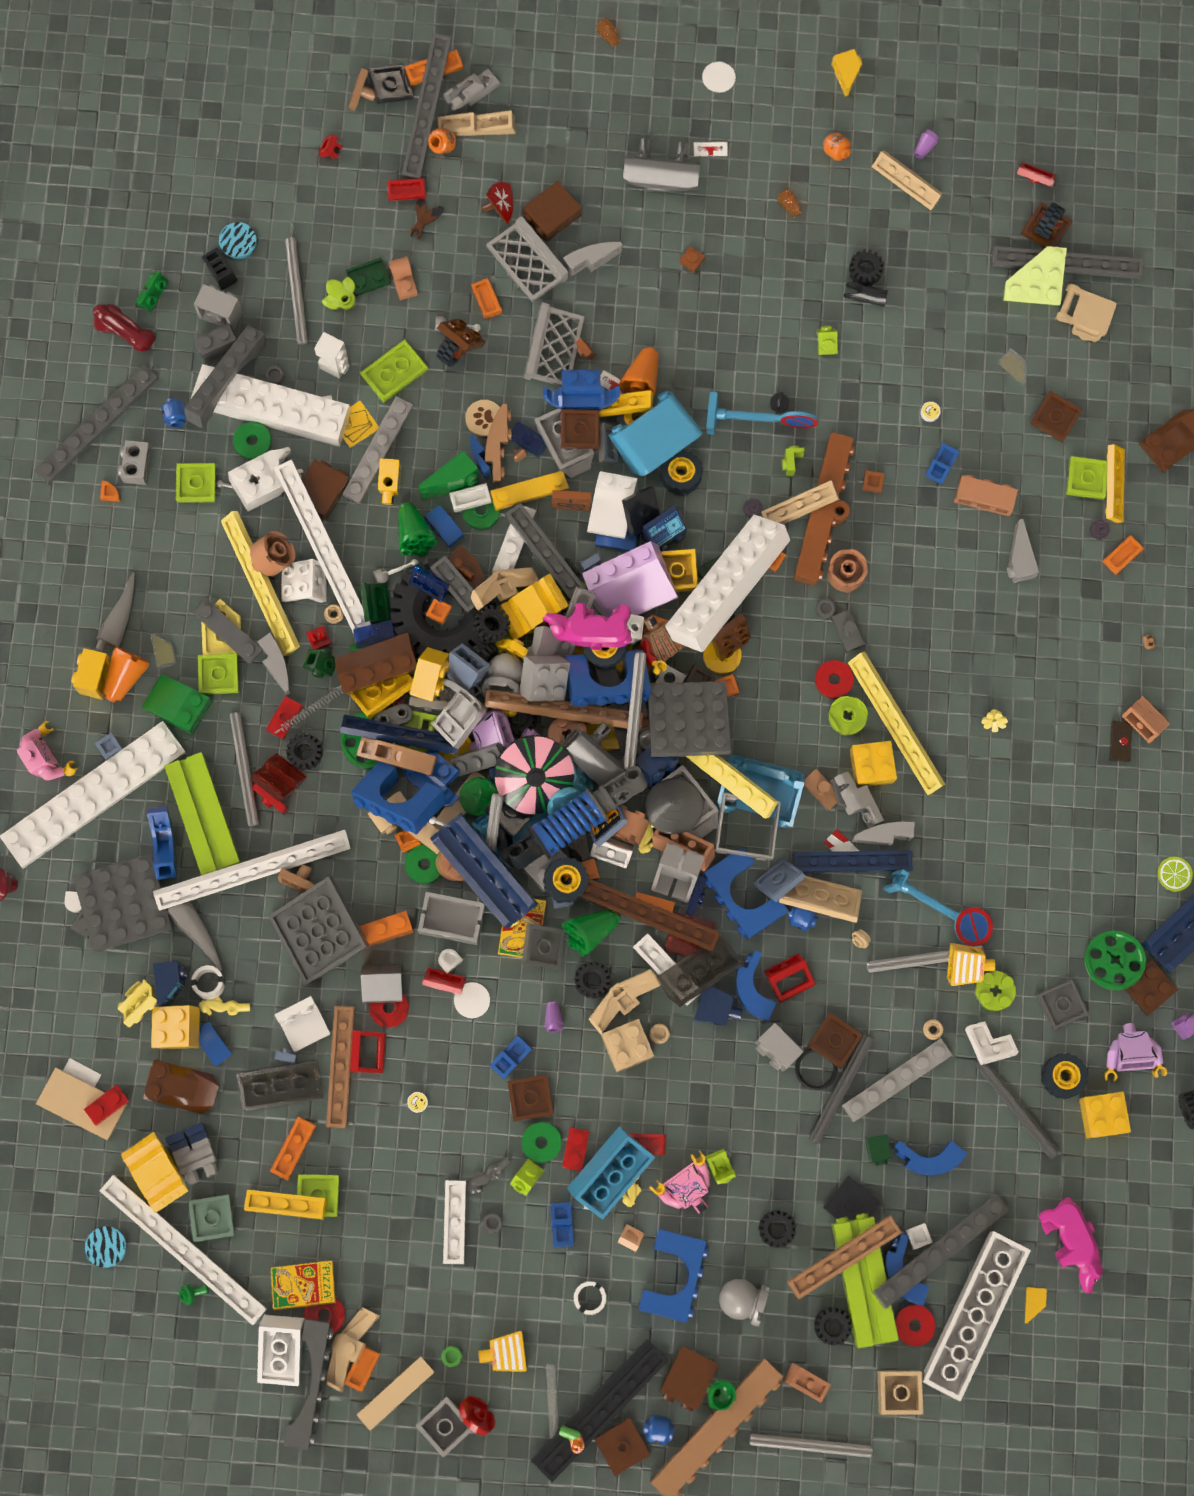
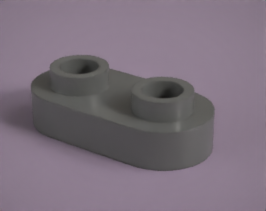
(393, 717)

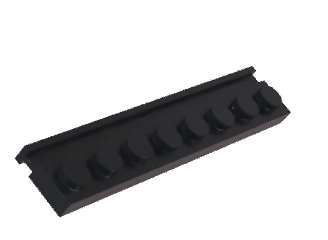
(601, 1408)

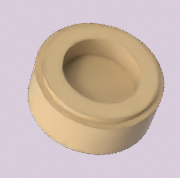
(659, 1033)

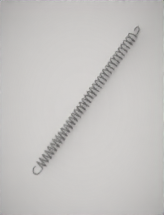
(318, 703)

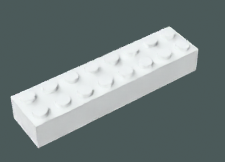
(281, 408)
(727, 583)
(975, 1315)

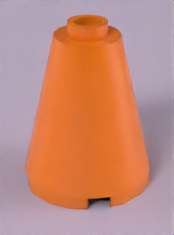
(641, 373)
(123, 673)

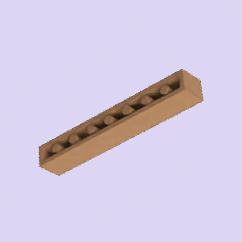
(716, 1429)

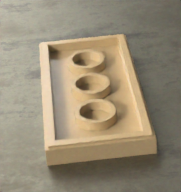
(825, 898)
(68, 1098)

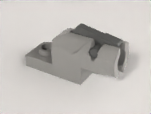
(471, 89)
(856, 799)

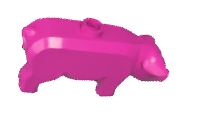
(592, 630)
(1078, 1241)

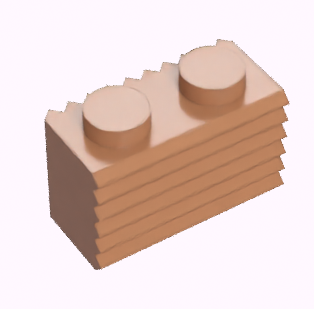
(1146, 719)

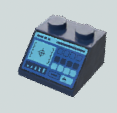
(665, 529)
(169, 981)

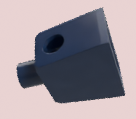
(716, 1008)

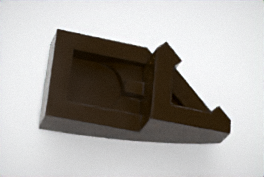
(699, 675)

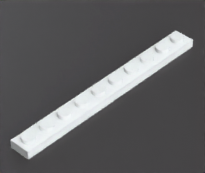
(321, 544)
(251, 870)
(183, 1250)

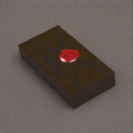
(1120, 741)

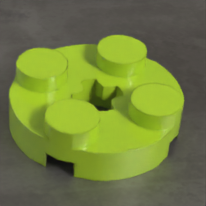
(846, 726)
(1005, 985)

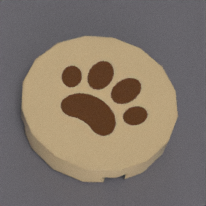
(480, 417)

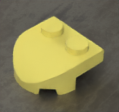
(139, 999)

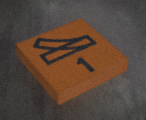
(571, 500)

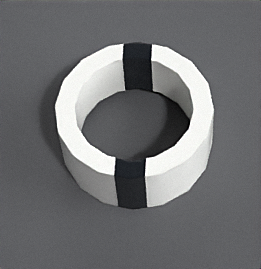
(217, 991)
(599, 1308)

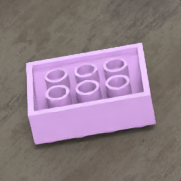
(632, 579)

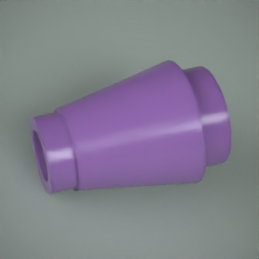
(926, 144)
(553, 1018)

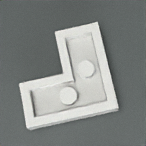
(986, 1047)

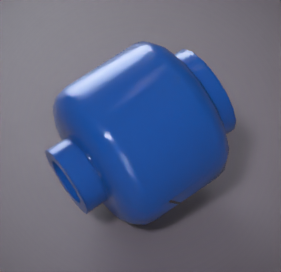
(174, 412)
(802, 918)
(658, 1430)

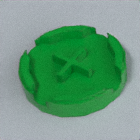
(477, 795)

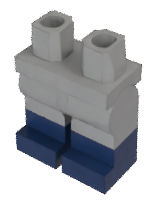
(194, 1159)

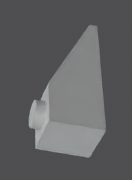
(1022, 562)

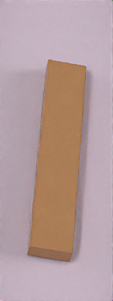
(340, 1067)
(844, 1257)

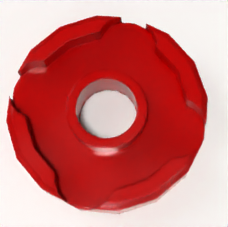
(836, 668)
(389, 1019)
(336, 1310)
(926, 1321)
(476, 1416)

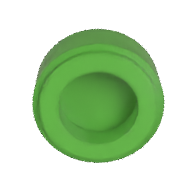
(451, 1356)

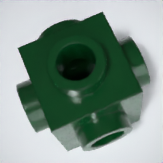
(320, 663)

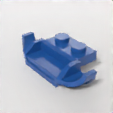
(581, 392)
(442, 777)

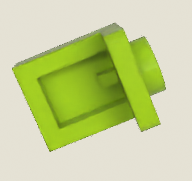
(827, 340)
(788, 462)
(720, 1166)
(526, 1177)

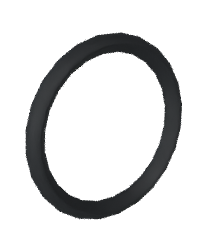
(810, 1086)

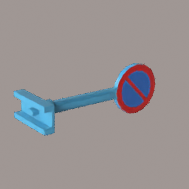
(791, 419)
(971, 925)

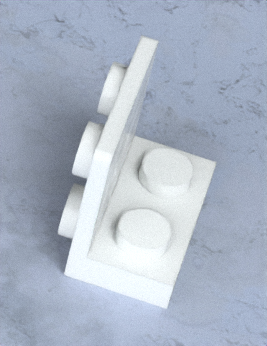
(304, 581)
(302, 1024)

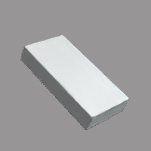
(470, 497)

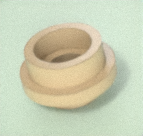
(333, 608)
(860, 939)
(939, 1029)

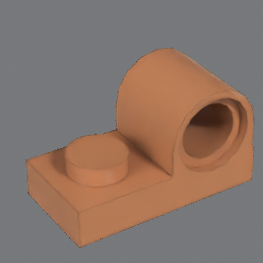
(403, 278)
(806, 1382)

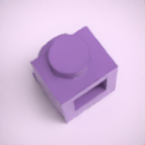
(1184, 1026)

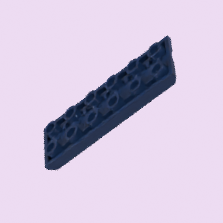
(483, 871)
(1174, 938)

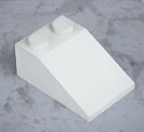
(607, 509)
(280, 1350)

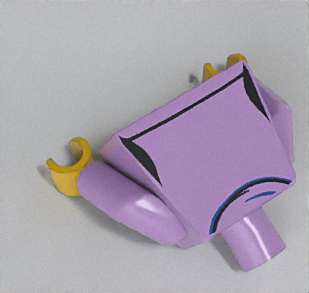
(492, 729)
(1134, 1052)

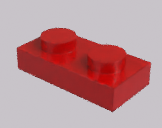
(106, 1105)
(575, 1149)

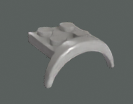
(459, 715)

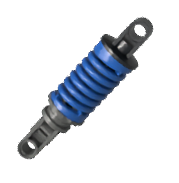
(575, 817)

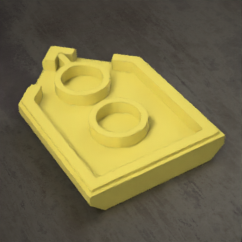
(210, 641)

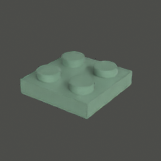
(211, 1218)

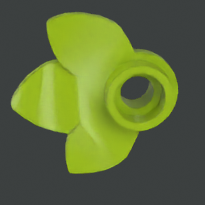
(338, 292)

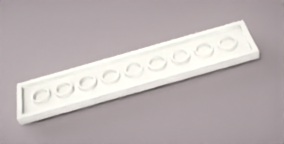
(92, 795)

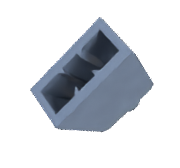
(466, 667)

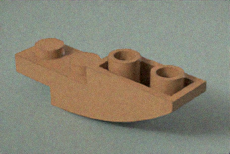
(497, 436)
(397, 756)

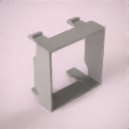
(731, 798)

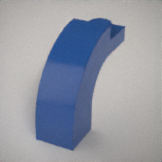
(163, 843)
(748, 996)
(943, 1162)
(894, 1262)

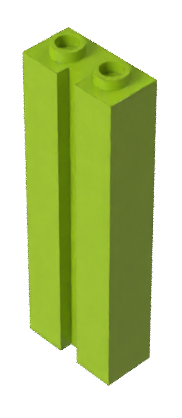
(202, 814)
(868, 1318)

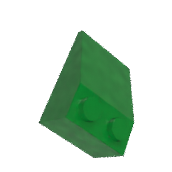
(453, 476)
(177, 704)

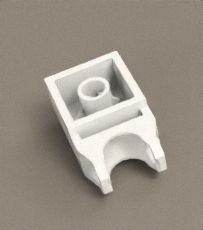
(262, 471)

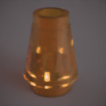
(607, 31)
(789, 202)

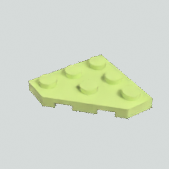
(1039, 279)

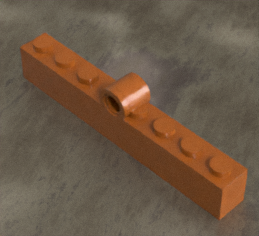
(820, 520)

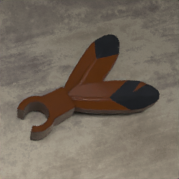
(424, 218)

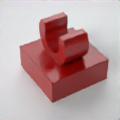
(328, 147)
(318, 638)

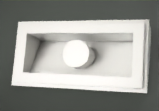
(613, 852)

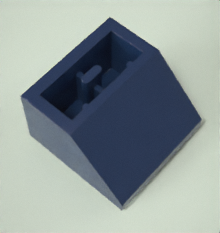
(656, 768)

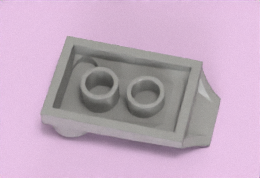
(568, 460)
(710, 812)

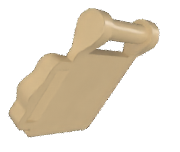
(1090, 315)

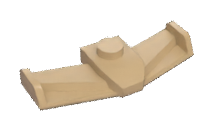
(503, 585)
(622, 998)
(348, 1347)

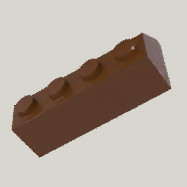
(376, 664)

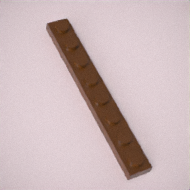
(650, 915)

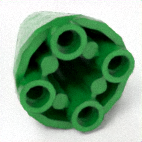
(414, 533)
(589, 930)

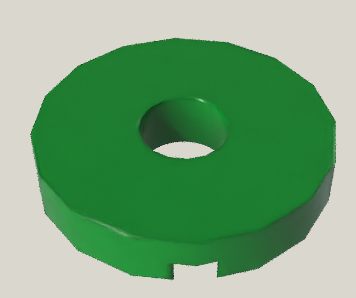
(248, 430)
(483, 521)
(412, 865)
(529, 1138)

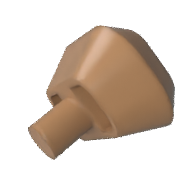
(519, 455)
(1149, 641)

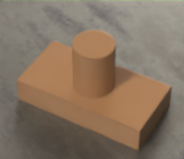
(360, 90)
(821, 789)
(297, 882)

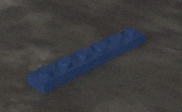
(396, 733)
(853, 861)

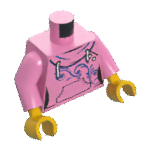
(38, 756)
(686, 1186)

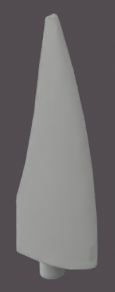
(115, 624)
(191, 924)

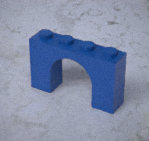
(586, 691)
(410, 814)
(749, 921)
(679, 1304)

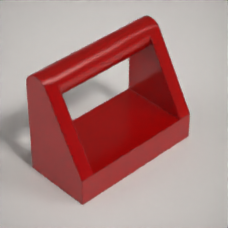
(786, 969)
(356, 1052)

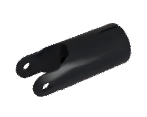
(867, 294)

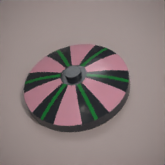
(532, 772)

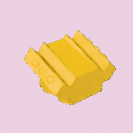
(531, 605)
(155, 1172)

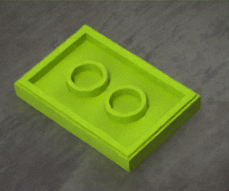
(394, 371)

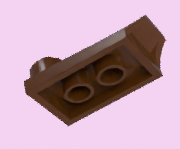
(1171, 440)
(181, 1087)

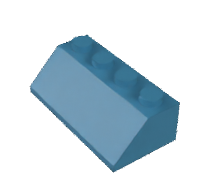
(610, 1173)

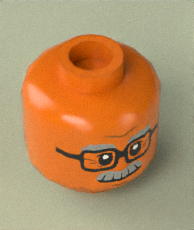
(442, 141)
(837, 146)

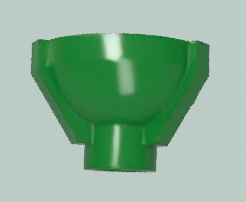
(723, 1396)

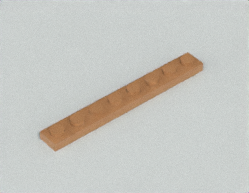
(558, 709)

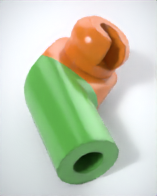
(574, 1437)

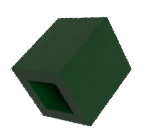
(878, 1149)

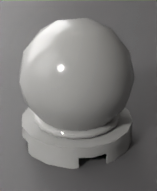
(504, 674)
(742, 1300)

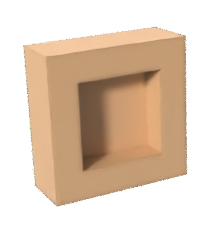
(631, 1237)

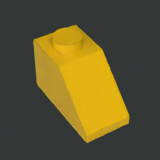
(847, 67)

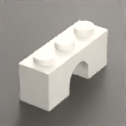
(332, 354)

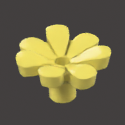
(994, 719)

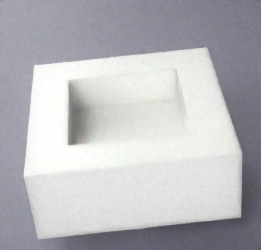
(918, 1236)

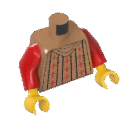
(658, 644)

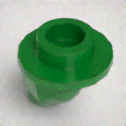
(188, 1293)

